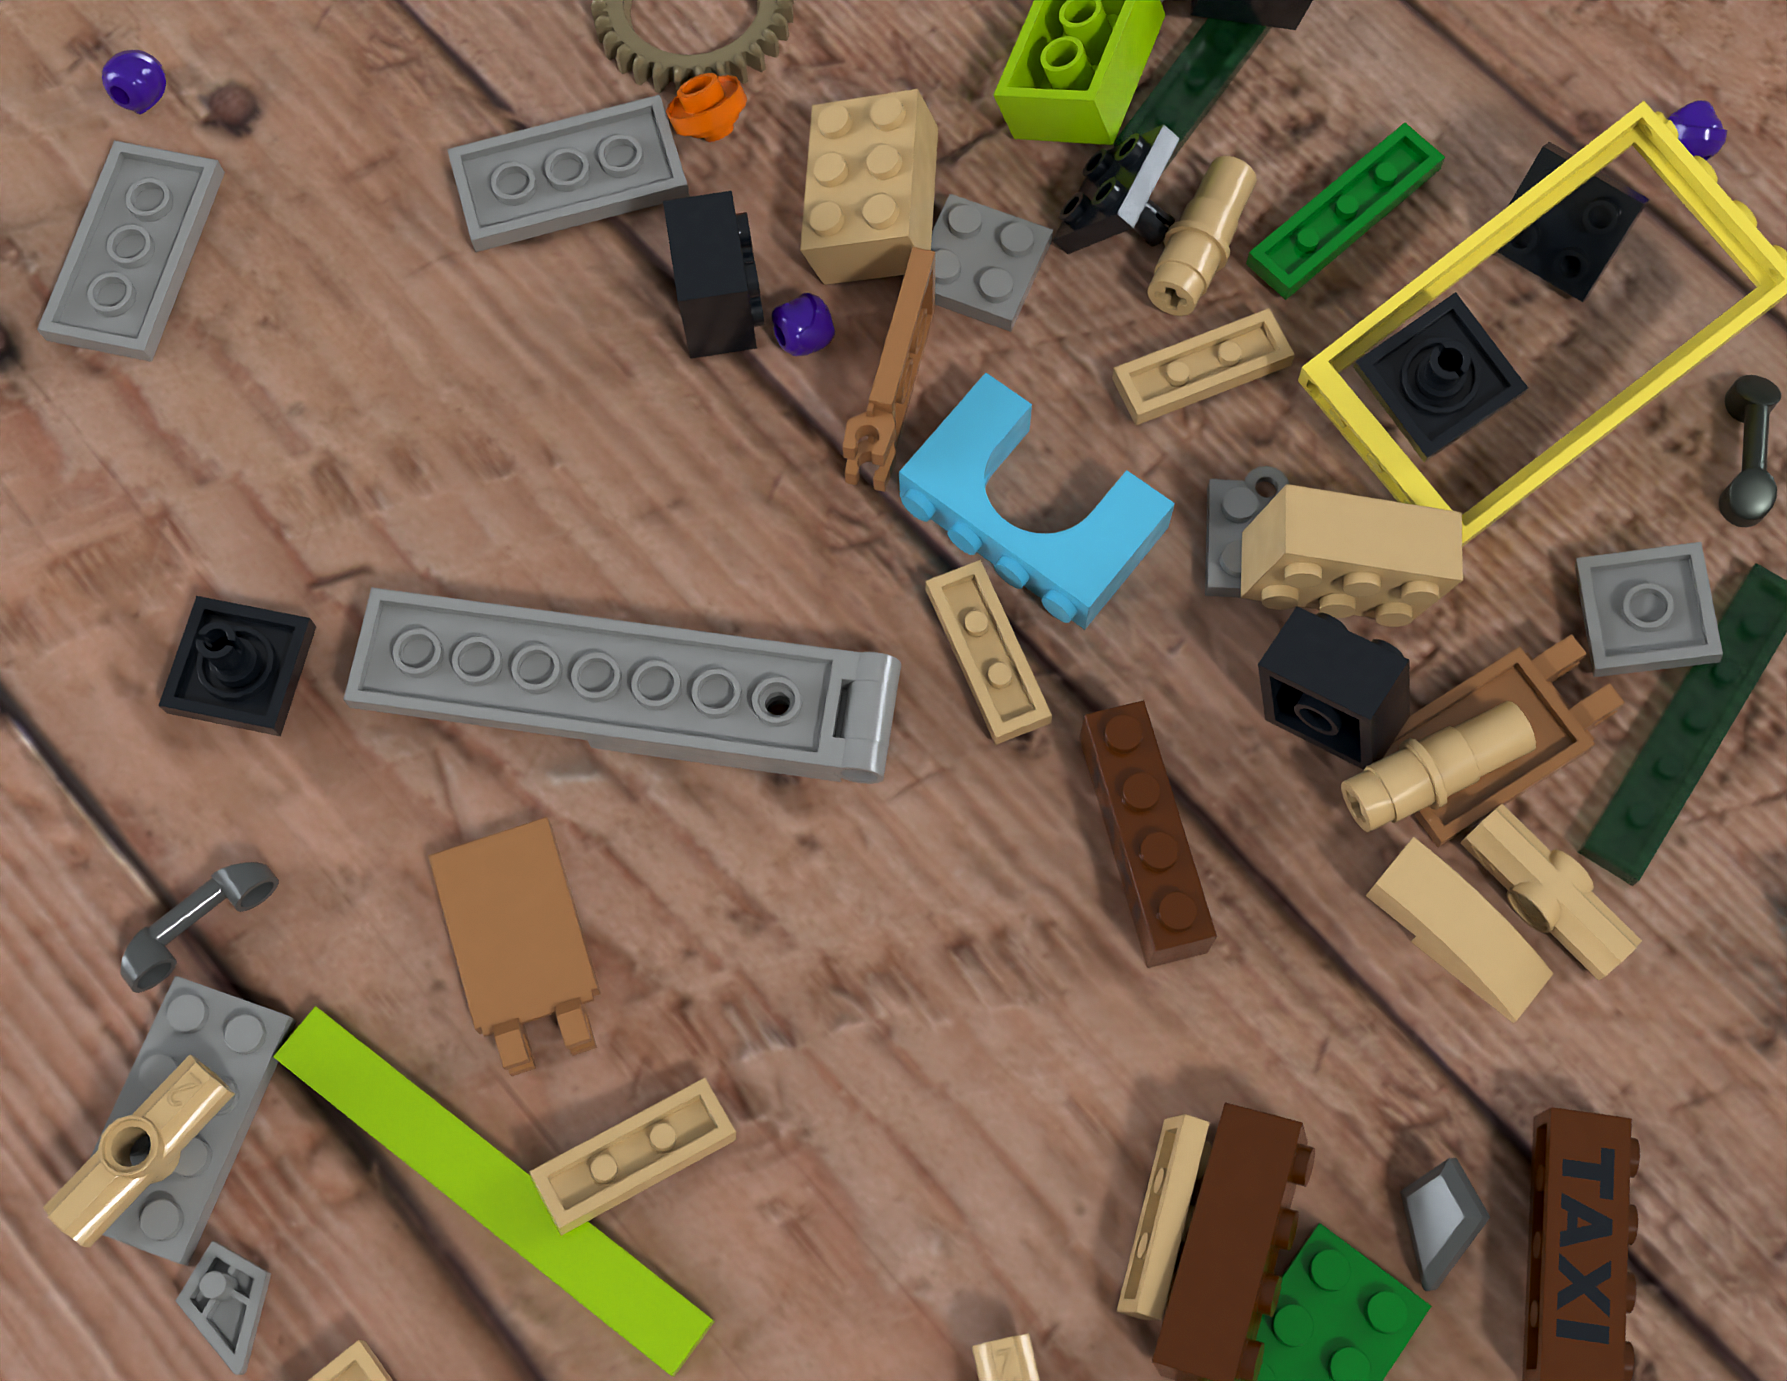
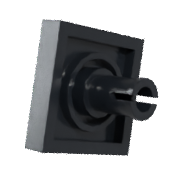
(1118, 193)
(1579, 234)
(1440, 377)
(238, 666)

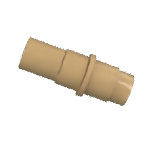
(1201, 238)
(1437, 766)

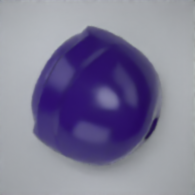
(134, 80)
(1699, 129)
(803, 325)

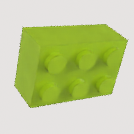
(1077, 68)

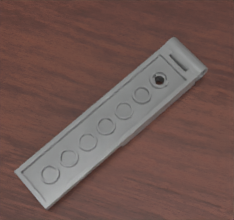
(628, 685)

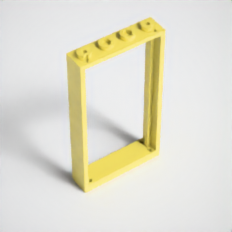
(1691, 181)

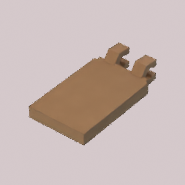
(894, 375)
(1558, 730)
(517, 939)

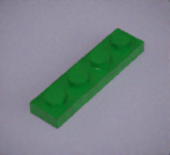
(1345, 211)

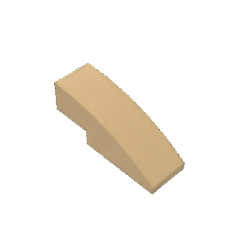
(1460, 930)

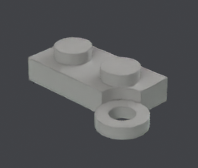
(1229, 511)

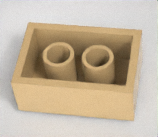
(869, 186)
(1351, 555)

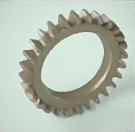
(631, 52)

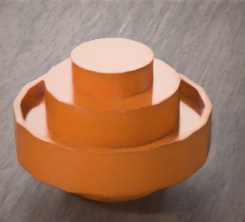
(707, 106)

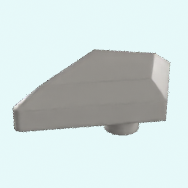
(226, 1303)

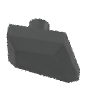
(1442, 1220)

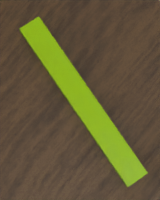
(494, 1191)

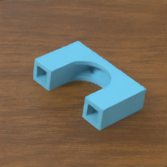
(1067, 569)

